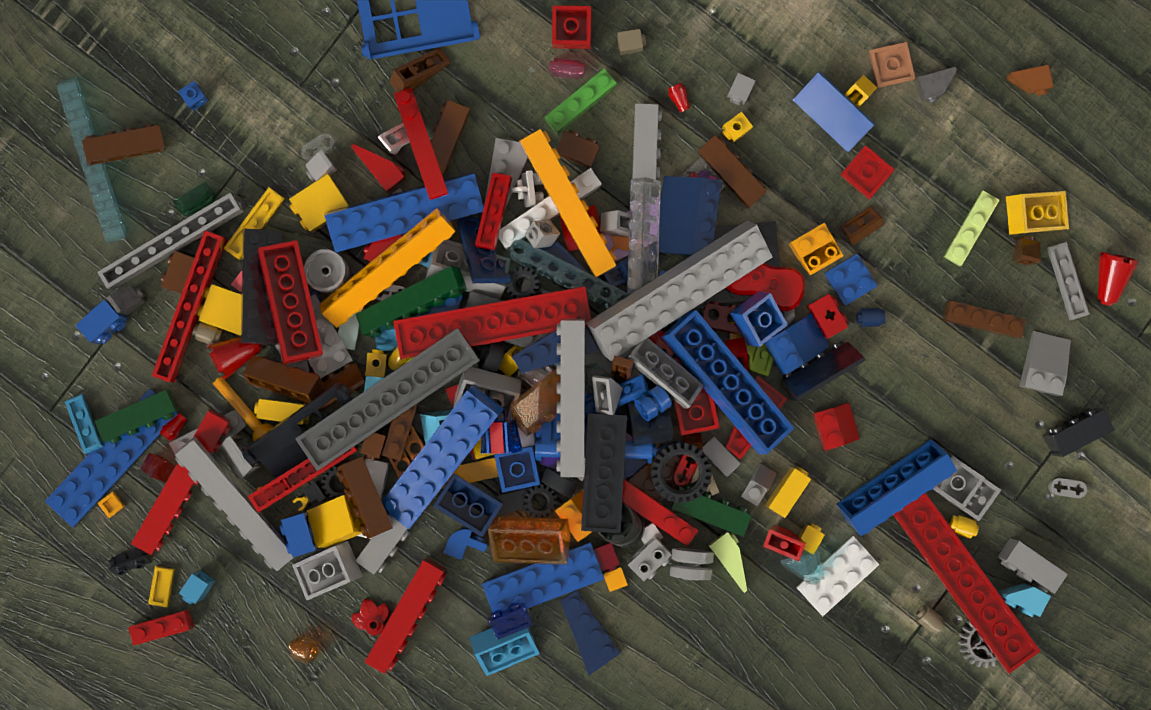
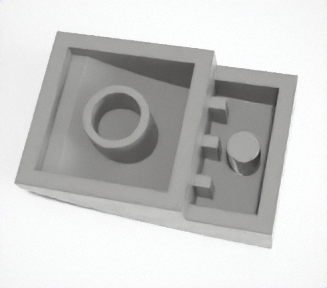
(968, 490)

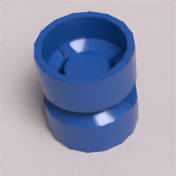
(650, 404)

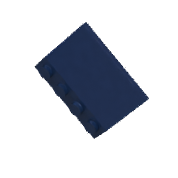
(687, 214)

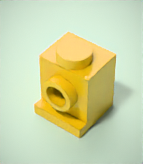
(379, 371)

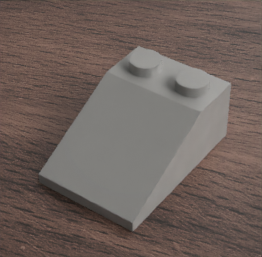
(1046, 364)
(232, 453)
(327, 570)

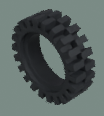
(704, 472)

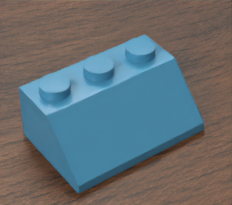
(502, 653)

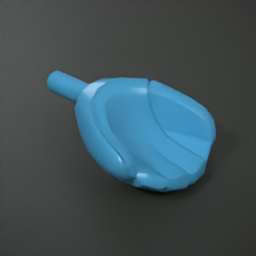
(387, 341)

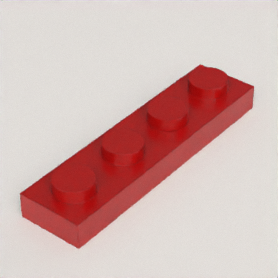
(493, 211)

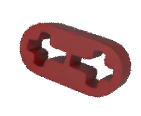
(681, 465)

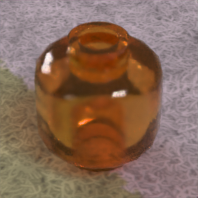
(303, 649)

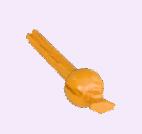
(242, 409)

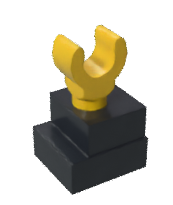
(312, 493)

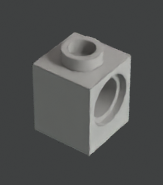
(740, 89)
(542, 233)

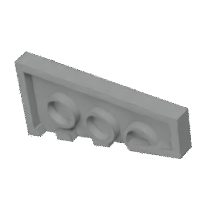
(507, 159)

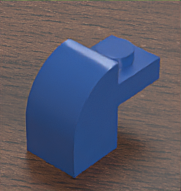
(460, 539)

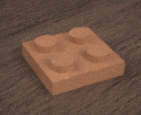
(891, 65)

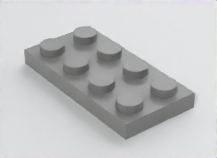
(334, 351)

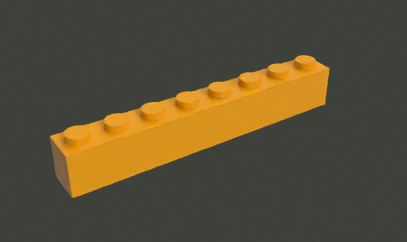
(568, 203)
(387, 268)

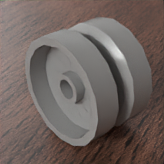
(316, 267)
(691, 567)

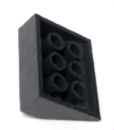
(822, 370)

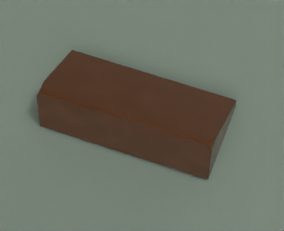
(862, 225)

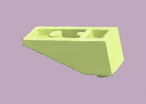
(728, 553)

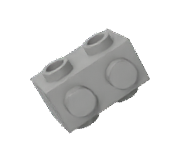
(647, 556)

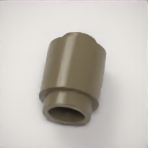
(207, 333)
(930, 619)

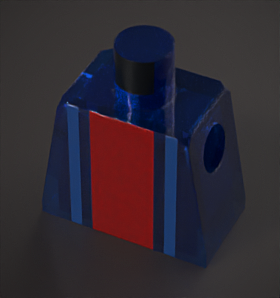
(501, 437)

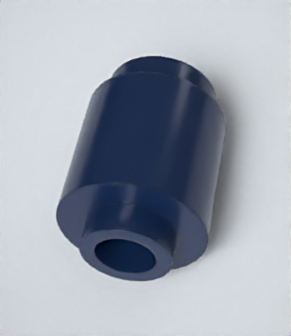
(871, 317)

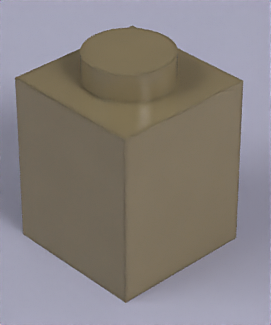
(631, 41)

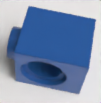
(193, 95)

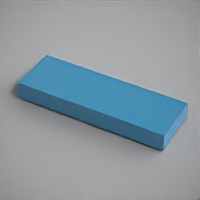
(84, 424)

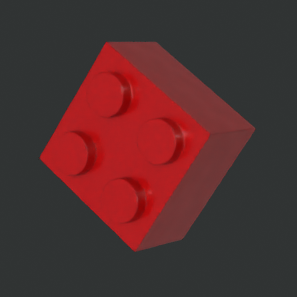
(571, 27)

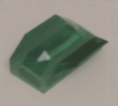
(195, 200)

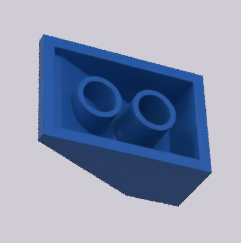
(796, 344)

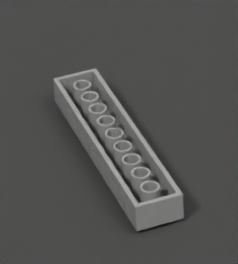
(679, 290)

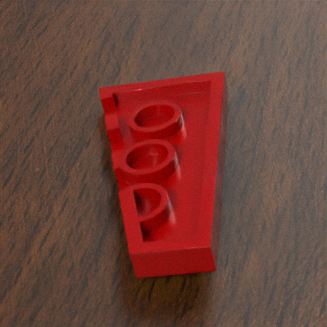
(737, 443)

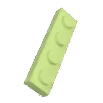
(971, 228)

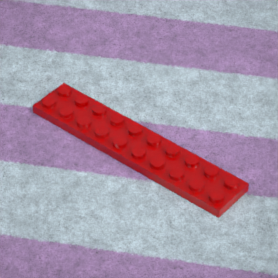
(493, 321)
(967, 583)

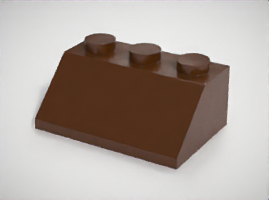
(351, 376)

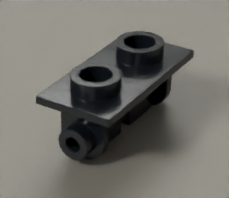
(121, 565)

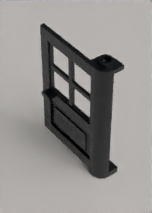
(278, 446)

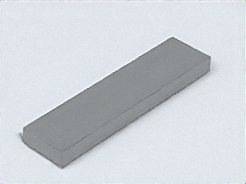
(1068, 280)

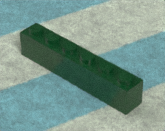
(412, 301)

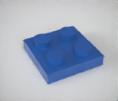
(850, 279)

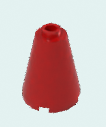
(1113, 276)
(232, 355)

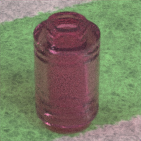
(566, 68)

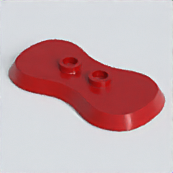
(783, 283)

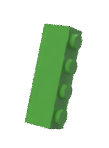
(580, 101)

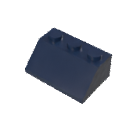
(467, 504)

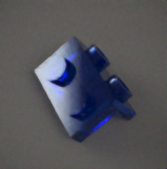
(510, 620)

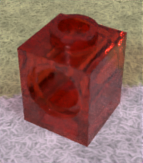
(157, 467)

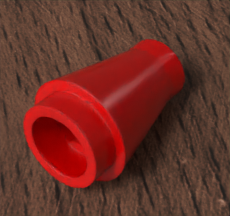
(679, 96)
(173, 427)

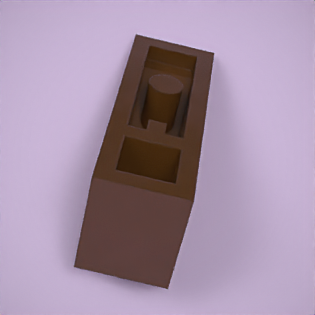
(419, 70)

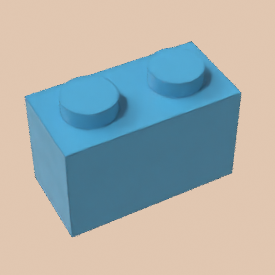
(196, 587)

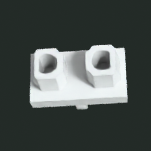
(526, 190)

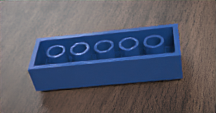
(896, 487)
(543, 582)

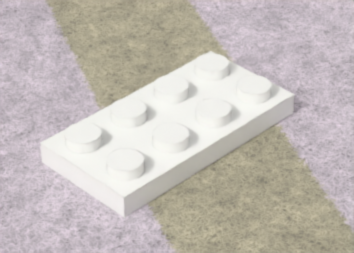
(842, 573)

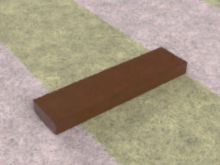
(621, 369)

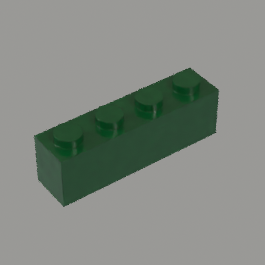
(136, 416)
(715, 512)

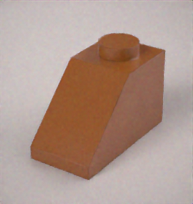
(1033, 80)

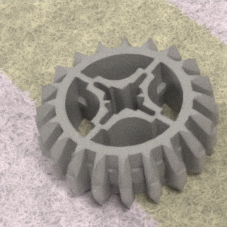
(976, 644)

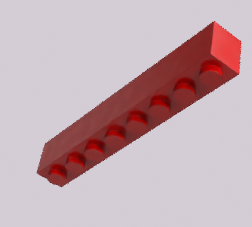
(187, 310)
(178, 487)

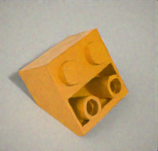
(816, 249)

